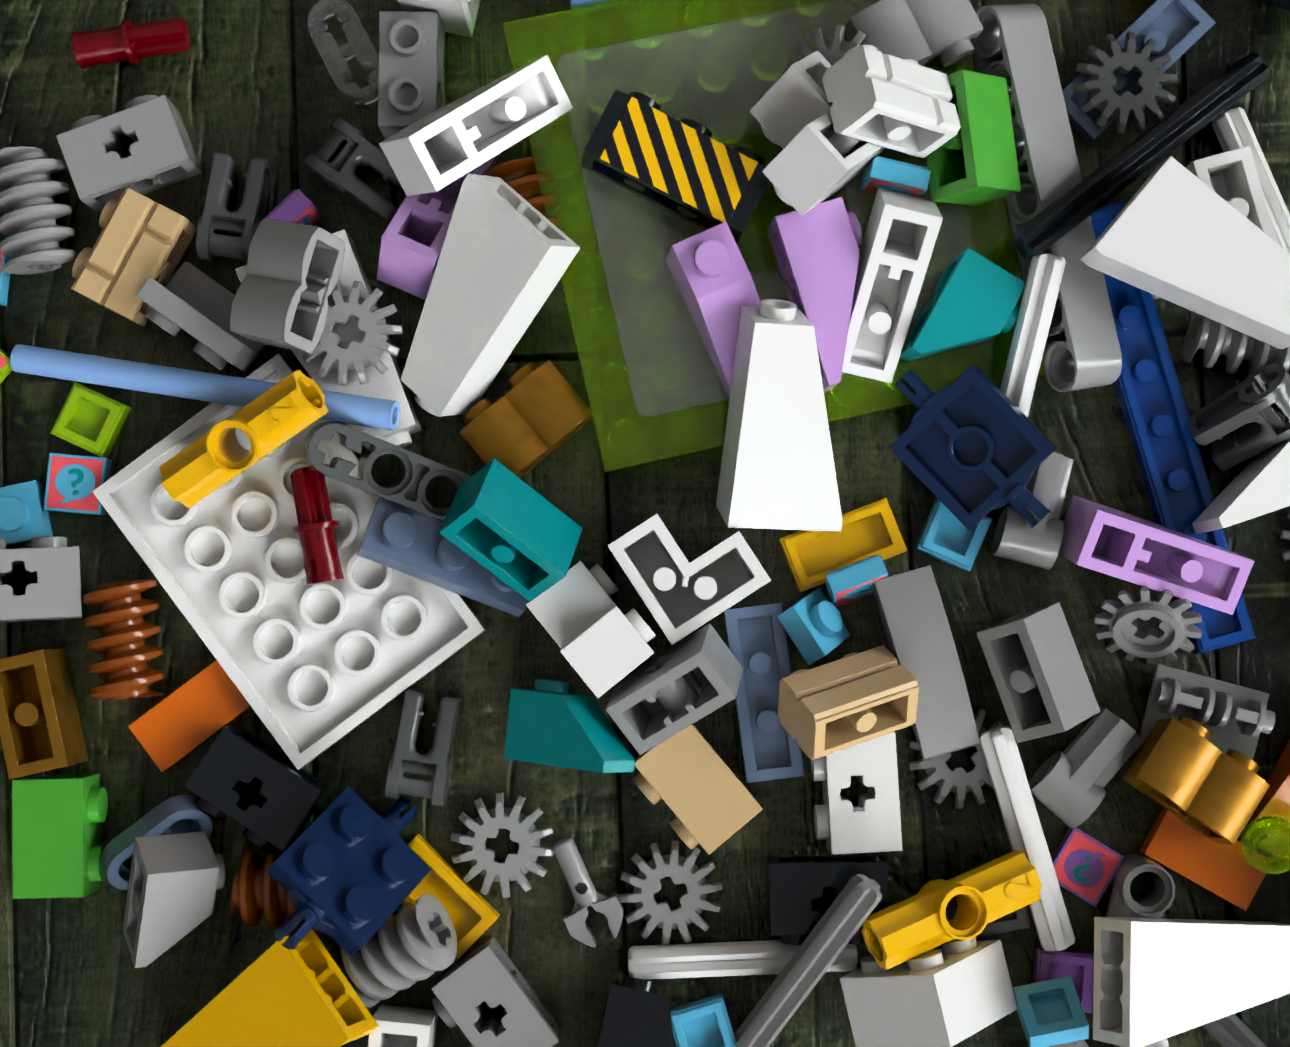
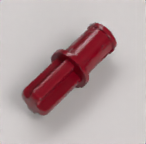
(130, 42)
(315, 526)

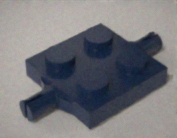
(972, 447)
(347, 872)

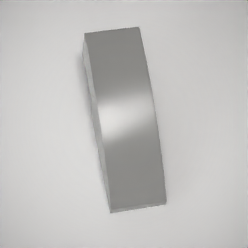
(925, 646)

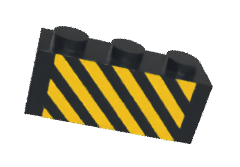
(675, 164)

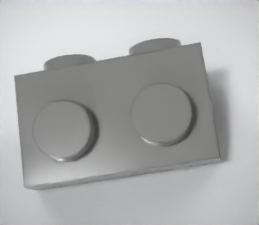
(202, 310)

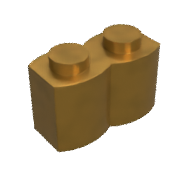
(527, 421)
(1197, 780)

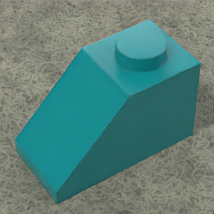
(966, 307)
(563, 730)

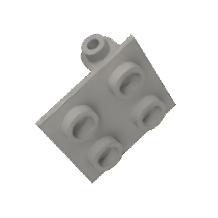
(1225, 709)

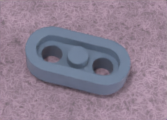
(171, 816)

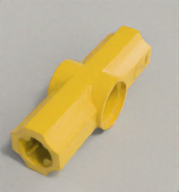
(268, 424)
(921, 921)

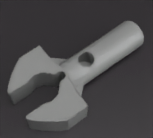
(585, 895)

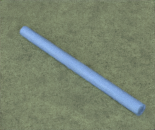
(189, 384)

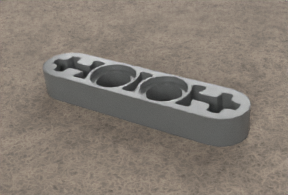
(406, 491)

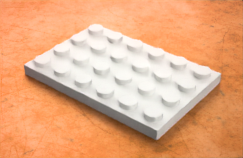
(299, 653)

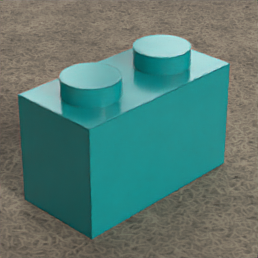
(511, 530)

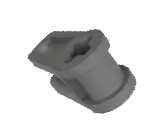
(342, 158)
(229, 232)
(1245, 418)
(408, 758)

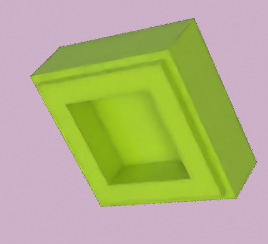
(90, 420)

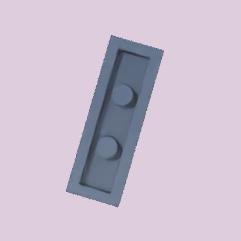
(1173, 26)
(414, 546)
(762, 650)

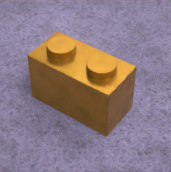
(39, 714)

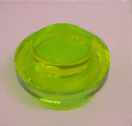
(1267, 844)

